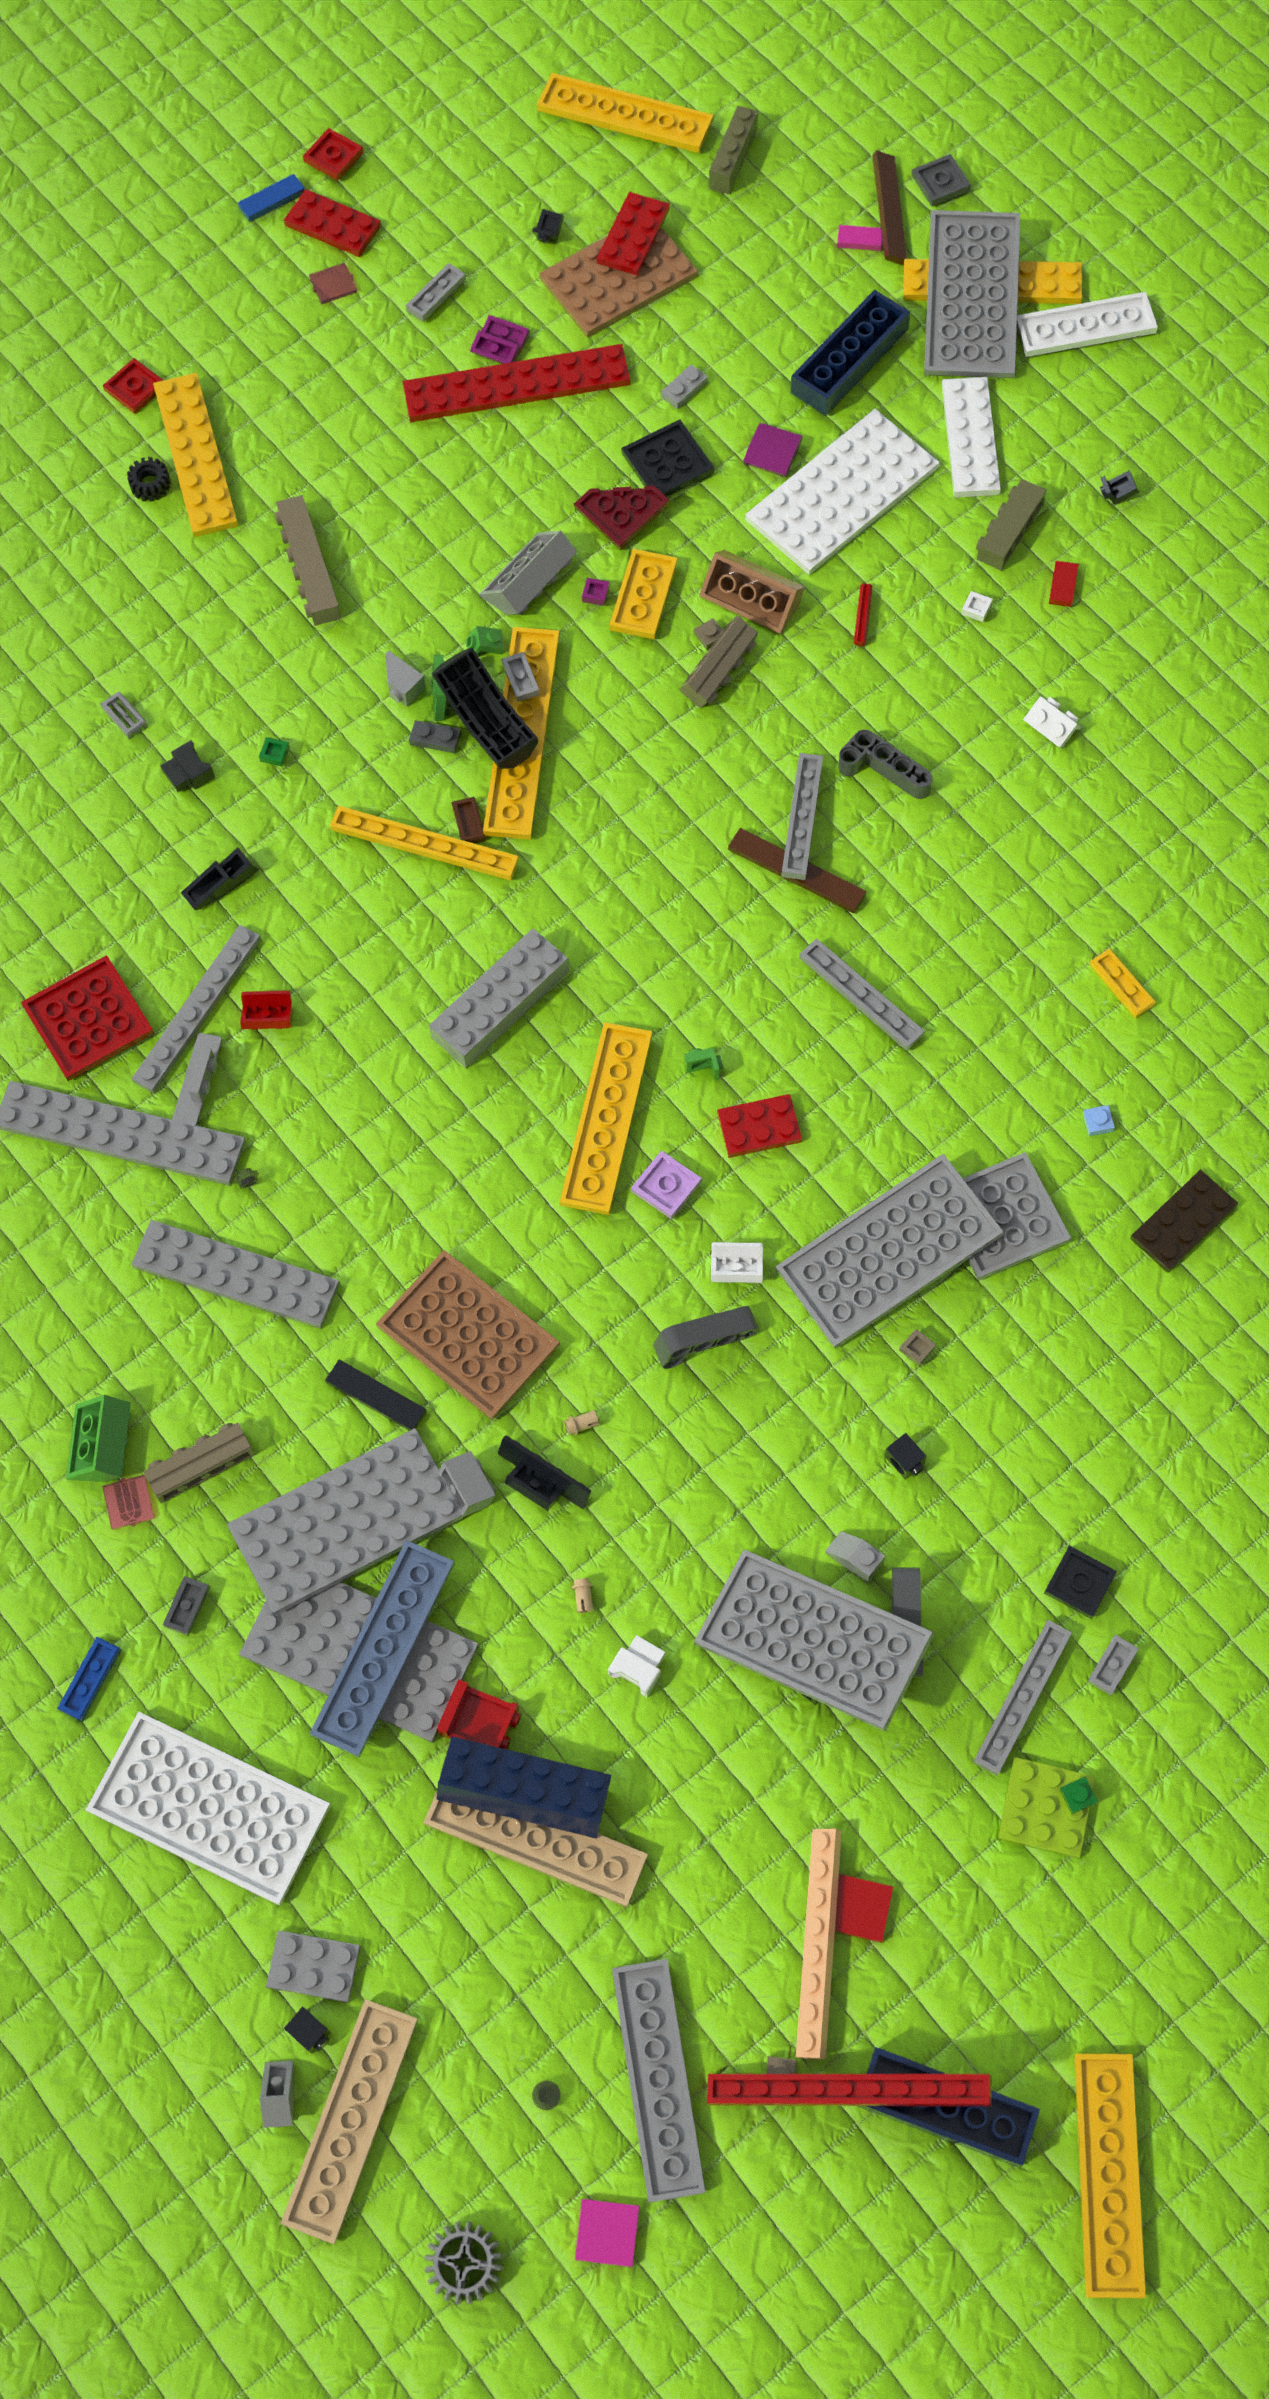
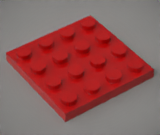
(87, 1018)

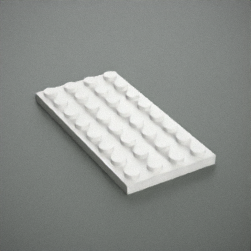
(842, 491)
(209, 1808)

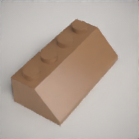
(751, 591)

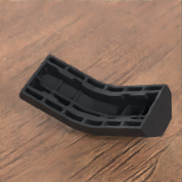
(485, 710)

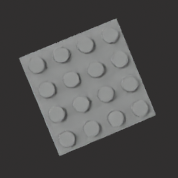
(1021, 1209)

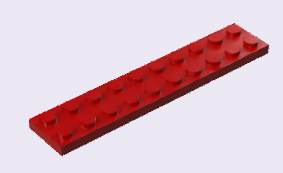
(516, 383)

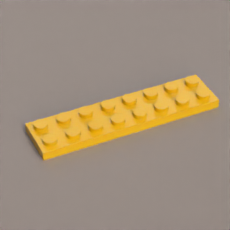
(625, 112)
(1036, 281)
(195, 455)
(606, 1119)
(1109, 2176)

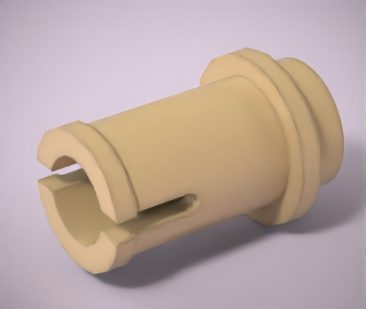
(581, 1422)
(583, 1595)

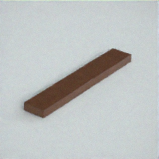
(889, 207)
(817, 880)

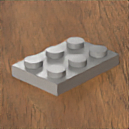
(313, 1966)

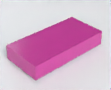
(859, 237)

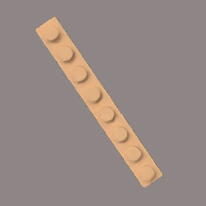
(818, 1944)

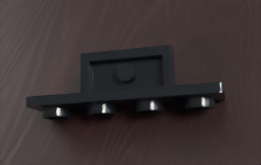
(540, 1479)

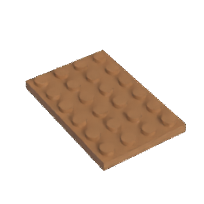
(603, 295)
(468, 1335)

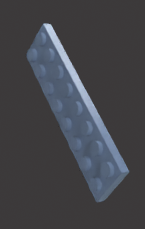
(382, 1649)

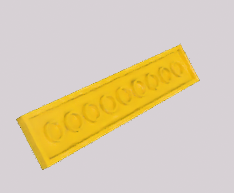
(515, 790)

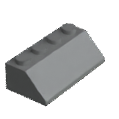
(529, 572)

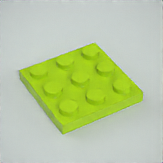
(1037, 1812)

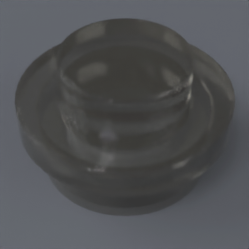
(246, 1178)
(546, 2095)

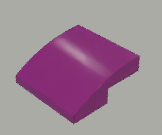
(500, 340)
(772, 449)

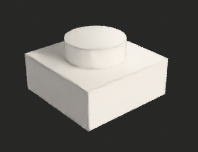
(977, 606)

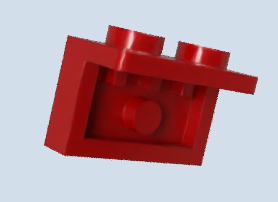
(266, 1010)

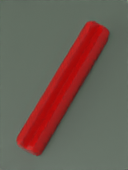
(863, 613)

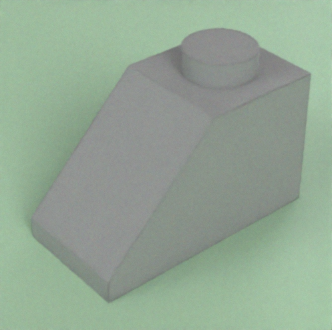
(403, 681)
(856, 1556)
(277, 2094)

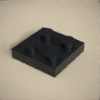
(1080, 1582)

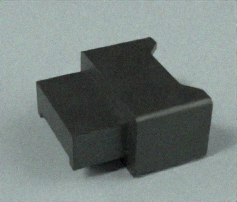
(187, 768)

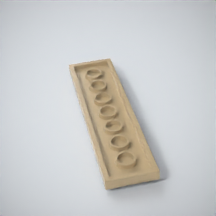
(582, 1861)
(349, 2122)

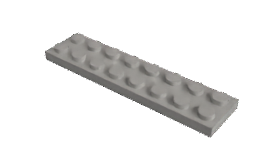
(236, 1274)
(658, 2081)

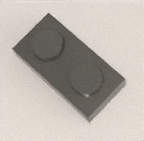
(435, 736)
(186, 1606)

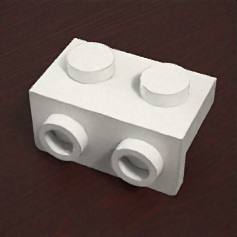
(1052, 721)
(737, 1262)

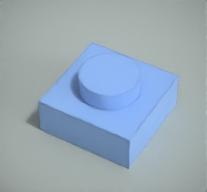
(1098, 1120)

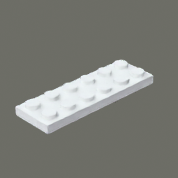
(1086, 324)
(970, 437)

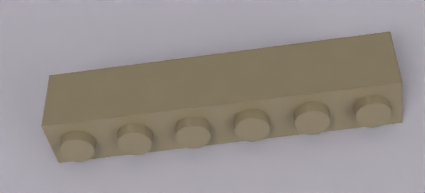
(308, 560)

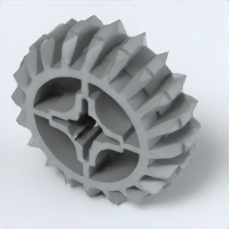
(439, 2259)

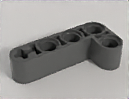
(914, 781)
(702, 1334)
(907, 1598)

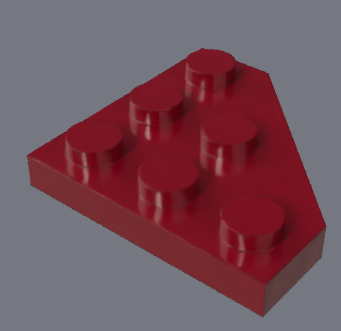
(622, 511)

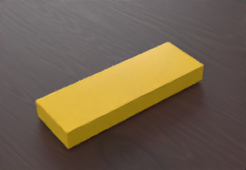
(1122, 983)

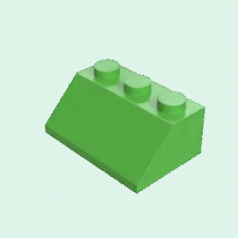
(98, 1439)

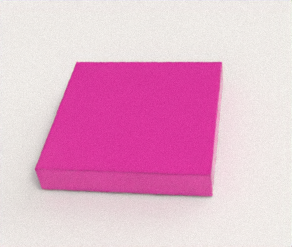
(607, 2233)

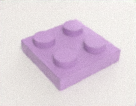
(666, 1185)

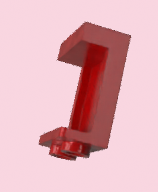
(478, 1717)

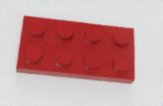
(332, 223)
(633, 233)

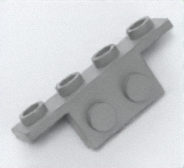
(197, 1079)

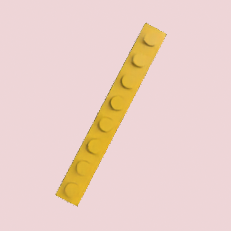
(424, 843)

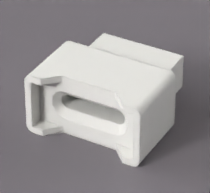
(638, 1664)

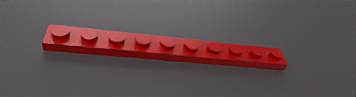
(850, 2089)

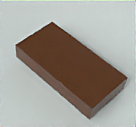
(468, 820)

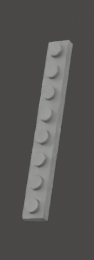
(196, 1009)

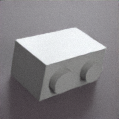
(467, 1483)

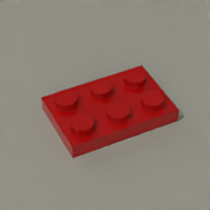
(759, 1125)

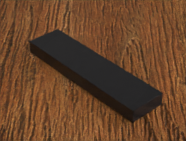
(375, 1395)

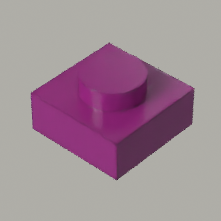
(595, 591)

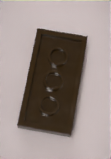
(1184, 1221)

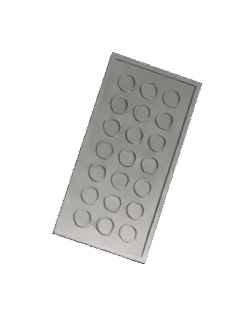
(972, 294)
(889, 1251)
(344, 1521)
(318, 1634)
(814, 1639)

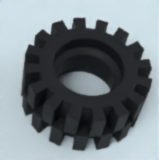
(152, 489)

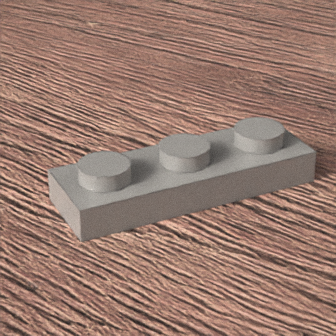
(435, 292)

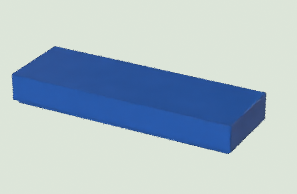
(271, 197)
(89, 1679)

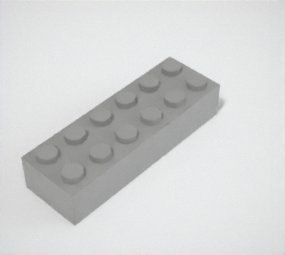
(499, 998)

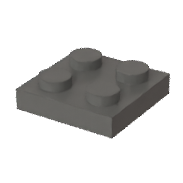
(941, 180)

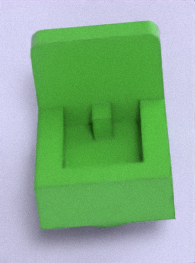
(486, 640)
(702, 1059)

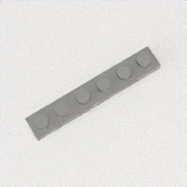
(802, 816)
(861, 994)
(1022, 1697)

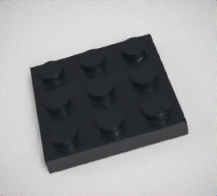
(668, 459)

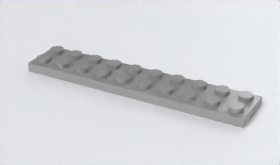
(120, 1133)

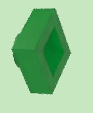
(274, 751)
(1078, 1795)

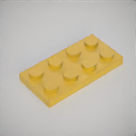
(643, 594)

